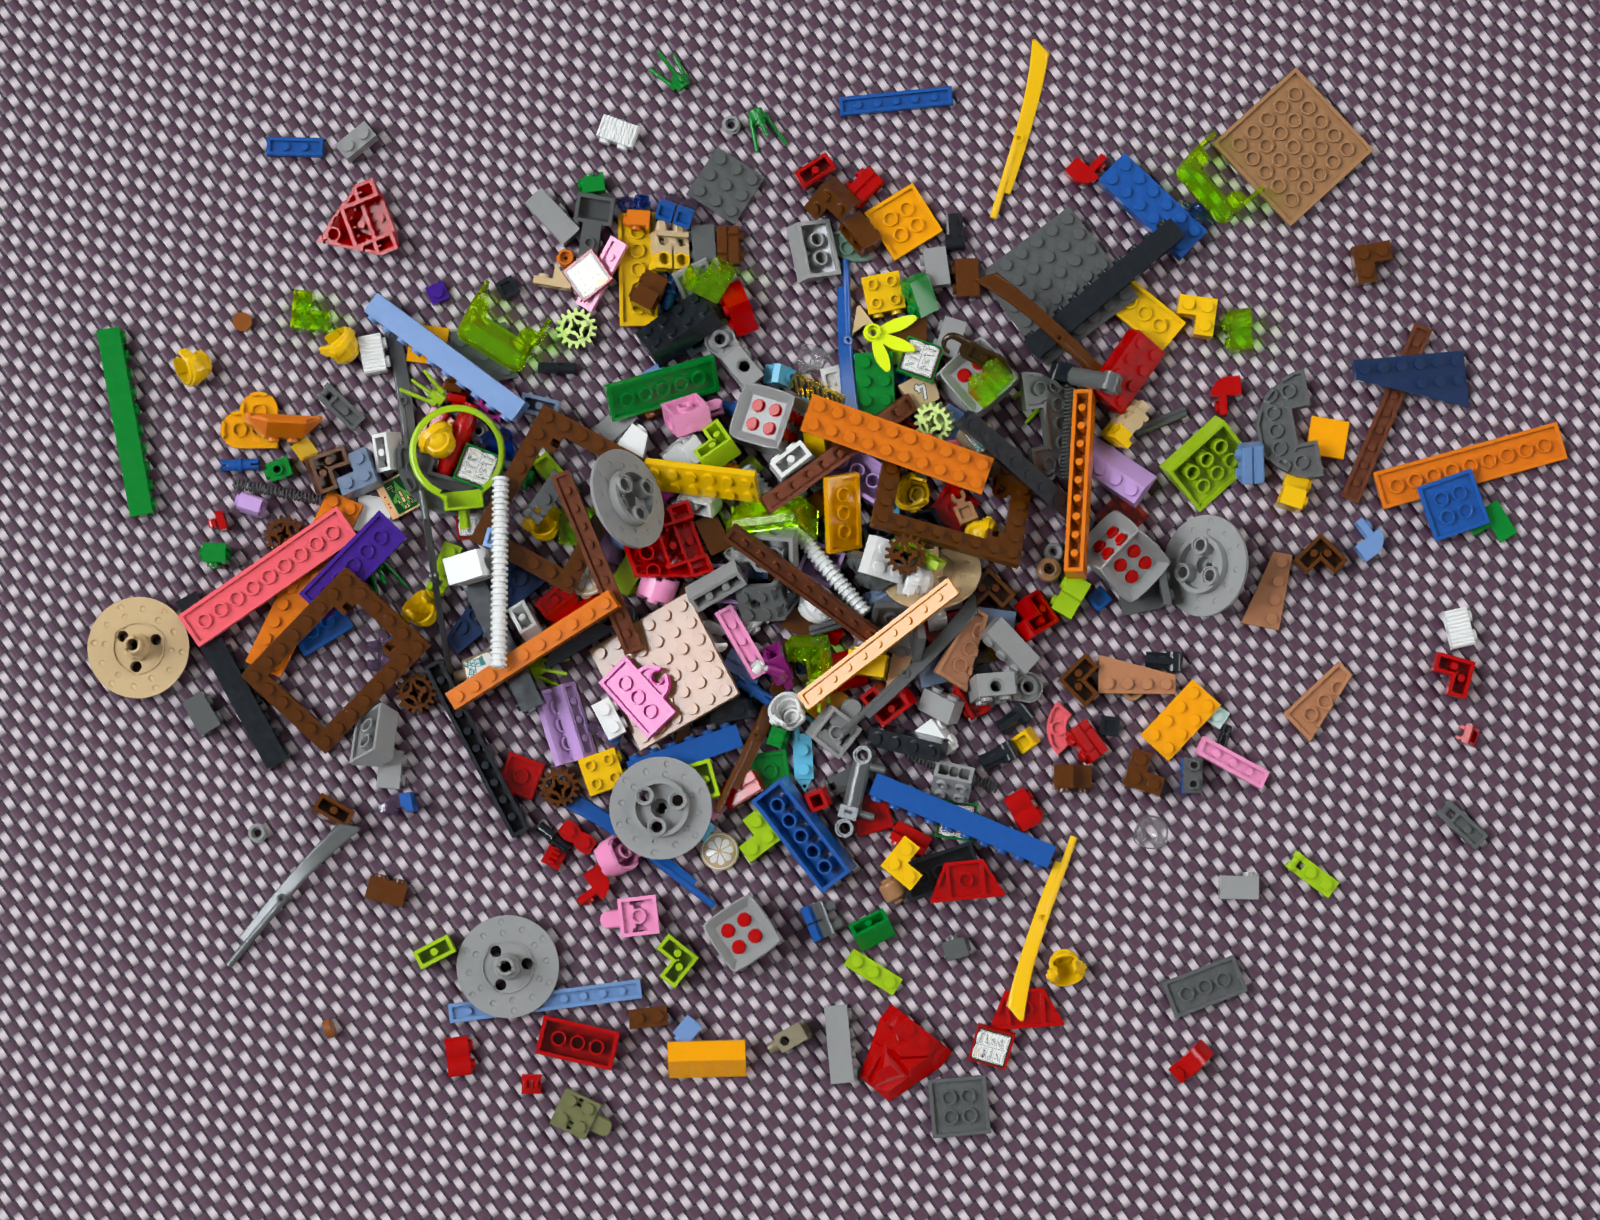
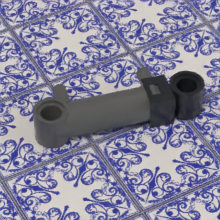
(1074, 376)
(851, 807)

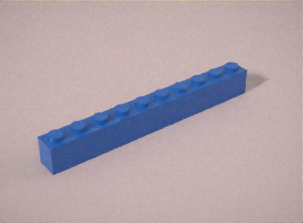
(961, 820)

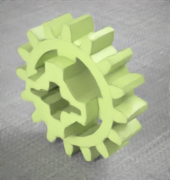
(584, 325)
(941, 420)

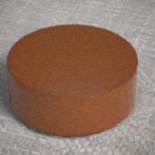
(242, 322)
(329, 1028)

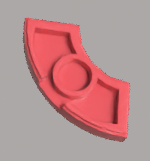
(1056, 727)

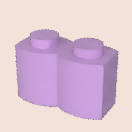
(251, 504)

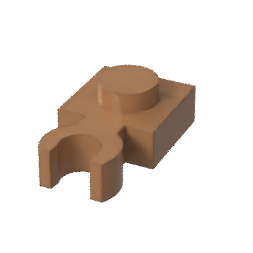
(964, 510)

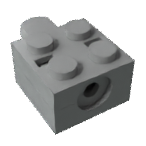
(827, 727)

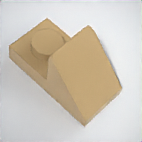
(558, 281)
(861, 321)

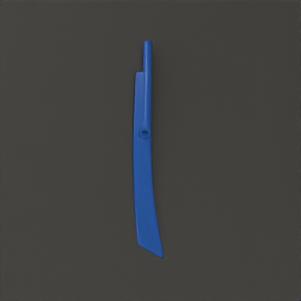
(845, 348)
(601, 818)

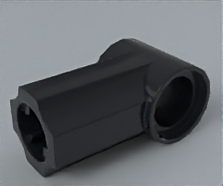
(954, 228)
(1166, 661)
(1018, 716)
(1001, 754)

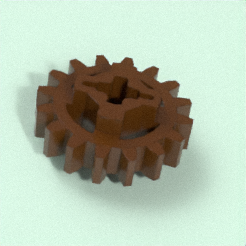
(286, 527)
(914, 553)
(407, 695)
(550, 789)

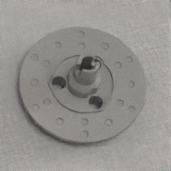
(627, 498)
(1209, 576)
(681, 824)
(524, 988)

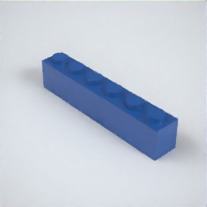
(697, 748)

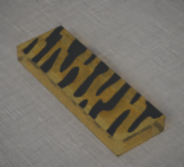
(806, 387)

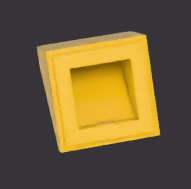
(304, 448)
(1026, 740)

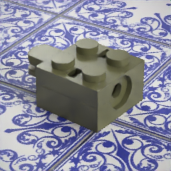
(580, 1115)

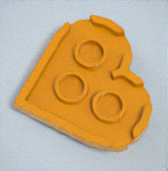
(238, 432)

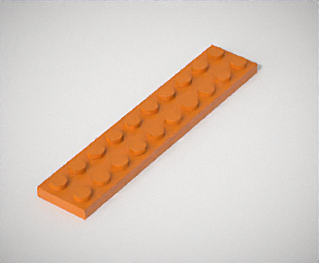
(896, 444)
(1486, 459)
(289, 602)

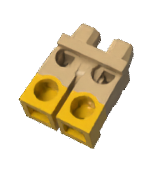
(668, 248)
(1124, 425)

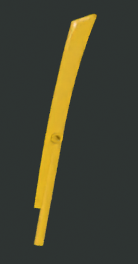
(1035, 80)
(1020, 986)

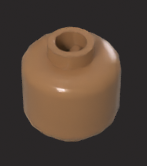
(1054, 566)
(892, 890)

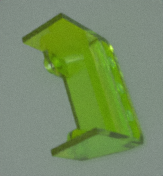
(1222, 208)
(496, 341)
(795, 513)

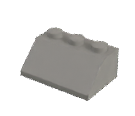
(813, 250)
(374, 737)

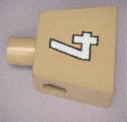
(919, 391)

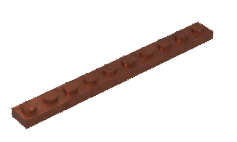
(1381, 423)
(827, 461)
(596, 558)
(800, 583)

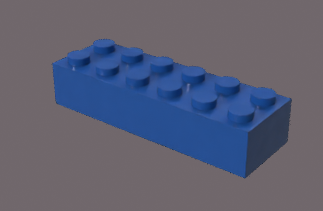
(1149, 203)
(803, 833)

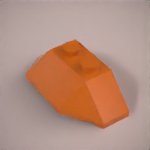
(281, 426)

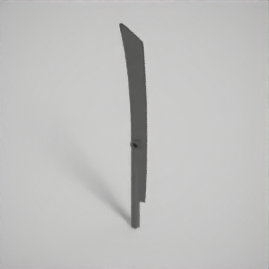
(401, 379)
(434, 577)
(956, 625)
(310, 863)

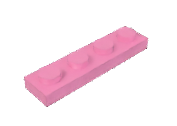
(611, 258)
(739, 639)
(1231, 762)

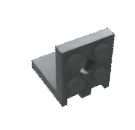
(864, 580)
(1155, 598)
(775, 601)
(886, 611)

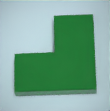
(1498, 523)

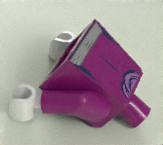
(775, 665)

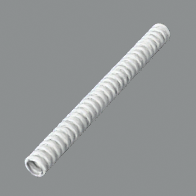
(822, 562)
(499, 572)

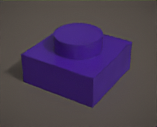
(437, 293)

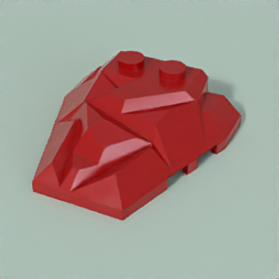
(675, 552)
(900, 1055)

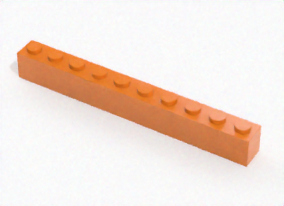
(1080, 484)
(534, 649)

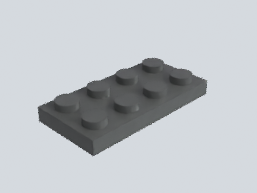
(1204, 986)

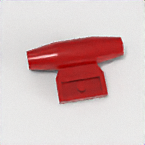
(463, 430)
(558, 604)

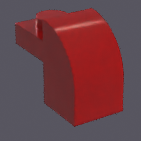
(1083, 175)
(1225, 388)
(817, 798)
(600, 886)
(1191, 1061)

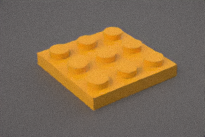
(903, 222)

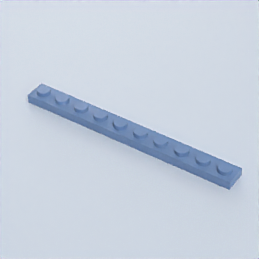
(561, 999)

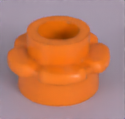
(565, 253)

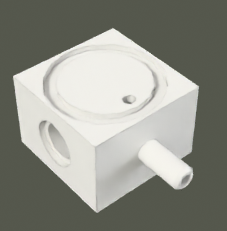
(469, 567)

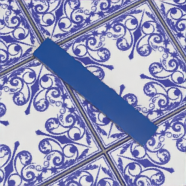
(895, 101)

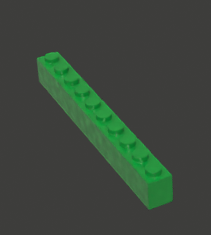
(126, 422)

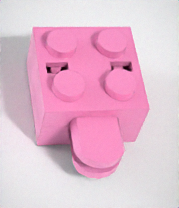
(690, 414)
(633, 916)

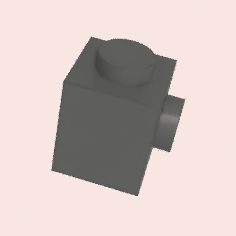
(955, 948)

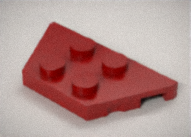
(965, 881)
(1038, 1012)

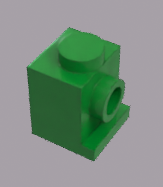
(592, 184)
(285, 473)
(778, 737)

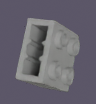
(952, 781)

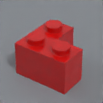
(738, 308)
(1036, 616)
(1458, 672)
(894, 707)

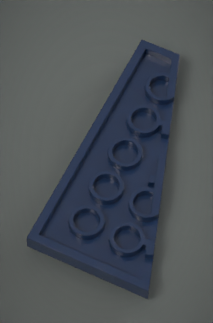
(1425, 375)
(520, 586)

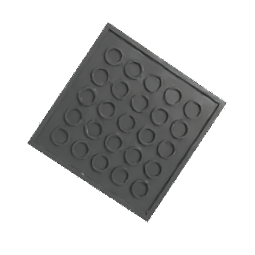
(1053, 268)

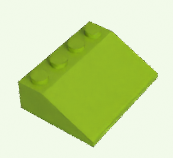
(1204, 463)

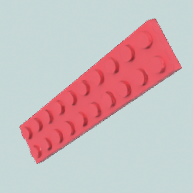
(267, 577)

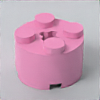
(658, 589)
(615, 857)

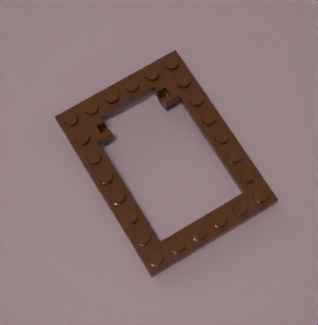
(546, 427)
(1003, 549)
(342, 594)

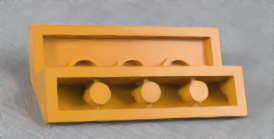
(706, 1058)

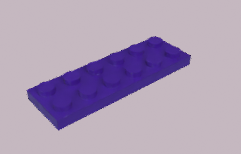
(361, 554)

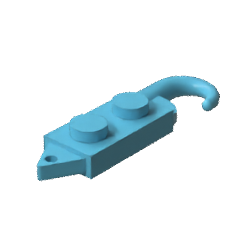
(802, 756)

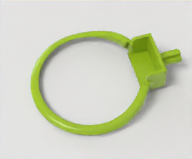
(460, 500)

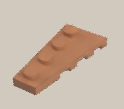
(1268, 600)
(961, 652)
(1128, 678)
(1317, 701)

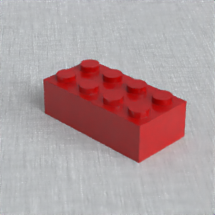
(1134, 360)
(577, 1042)

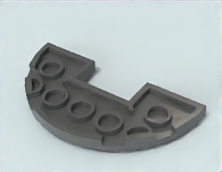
(1048, 396)
(1278, 430)
(441, 481)

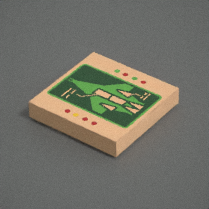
(396, 498)

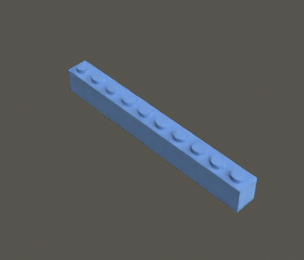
(447, 358)

